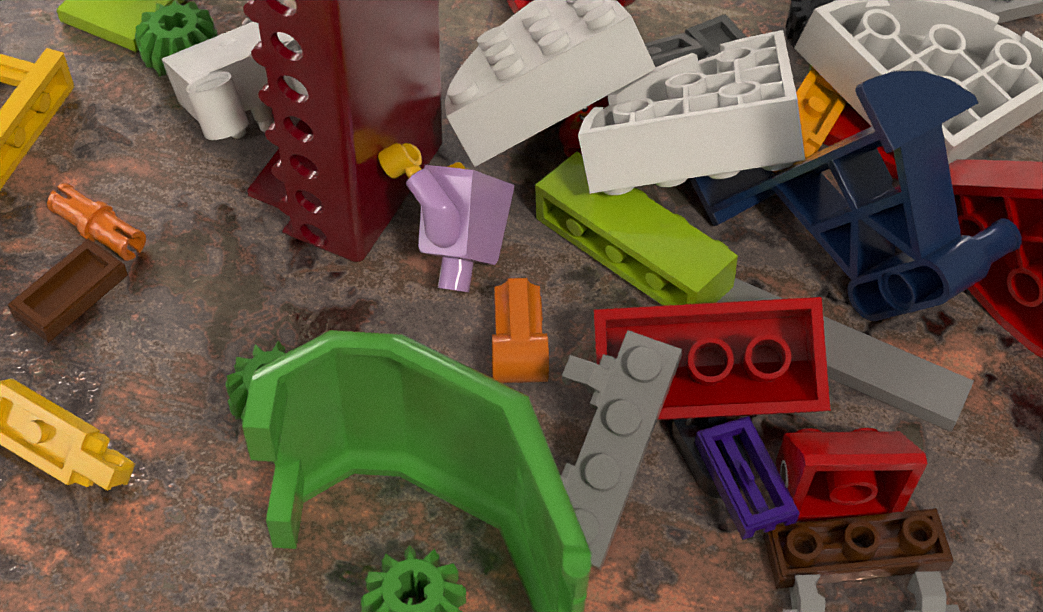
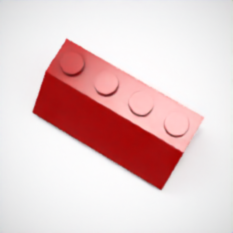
(734, 355)

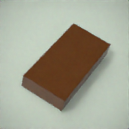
(68, 290)

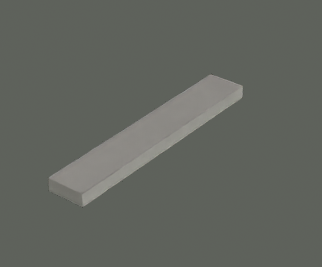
(882, 369)

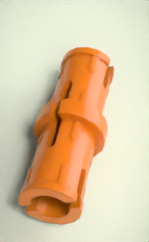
(96, 221)

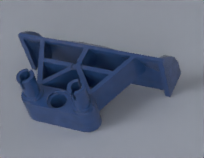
(874, 215)

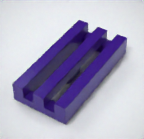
(743, 519)

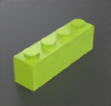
(636, 238)

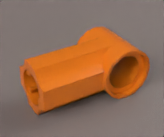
(519, 344)

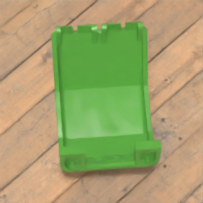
(420, 416)

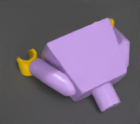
(460, 212)

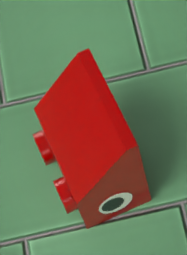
(849, 472)

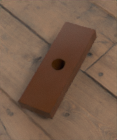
(892, 543)

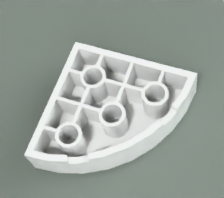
(942, 37)
(541, 70)
(697, 119)

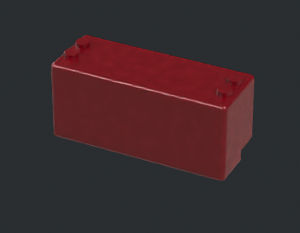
(368, 86)

